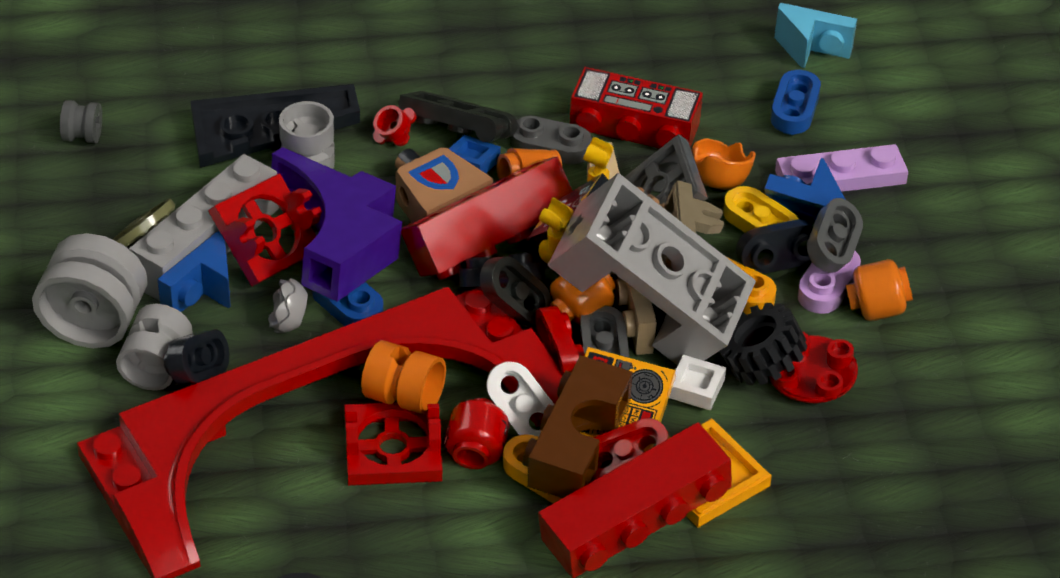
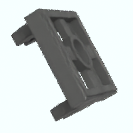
(665, 167)

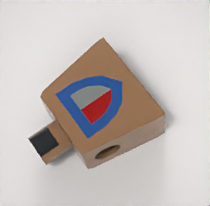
(434, 181)

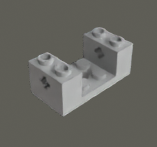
(626, 234)

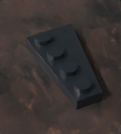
(250, 123)

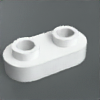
(522, 403)

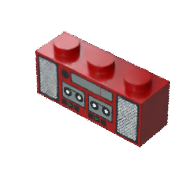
(634, 108)

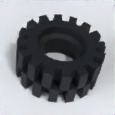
(764, 344)

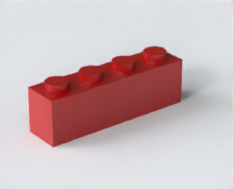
(484, 219)
(635, 500)

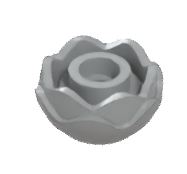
(289, 306)

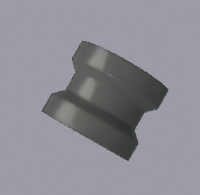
(81, 121)

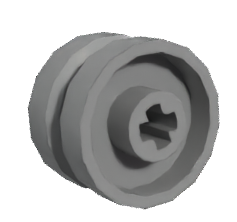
(90, 290)

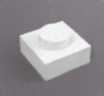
(697, 382)

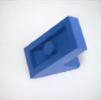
(803, 198)
(197, 274)

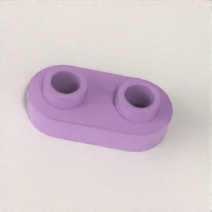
(825, 291)

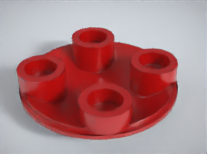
(822, 374)

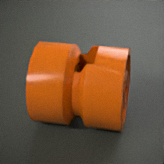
(397, 374)

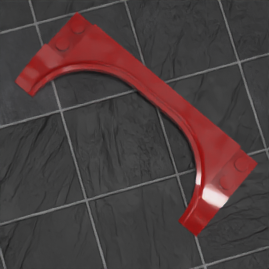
(150, 455)

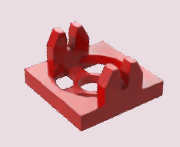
(240, 231)
(368, 472)

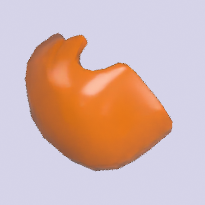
(722, 165)

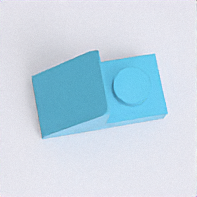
(808, 30)

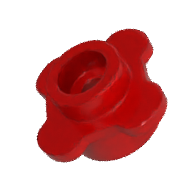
(385, 121)

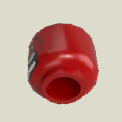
(476, 433)

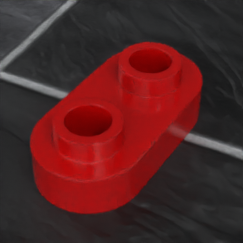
(556, 334)
(628, 442)

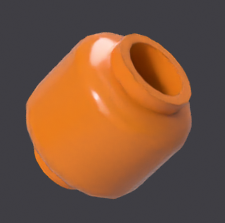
(879, 290)
(580, 303)

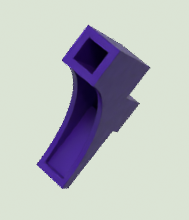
(355, 224)

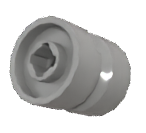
(308, 131)
(148, 340)

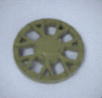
(145, 223)

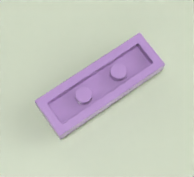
(850, 168)

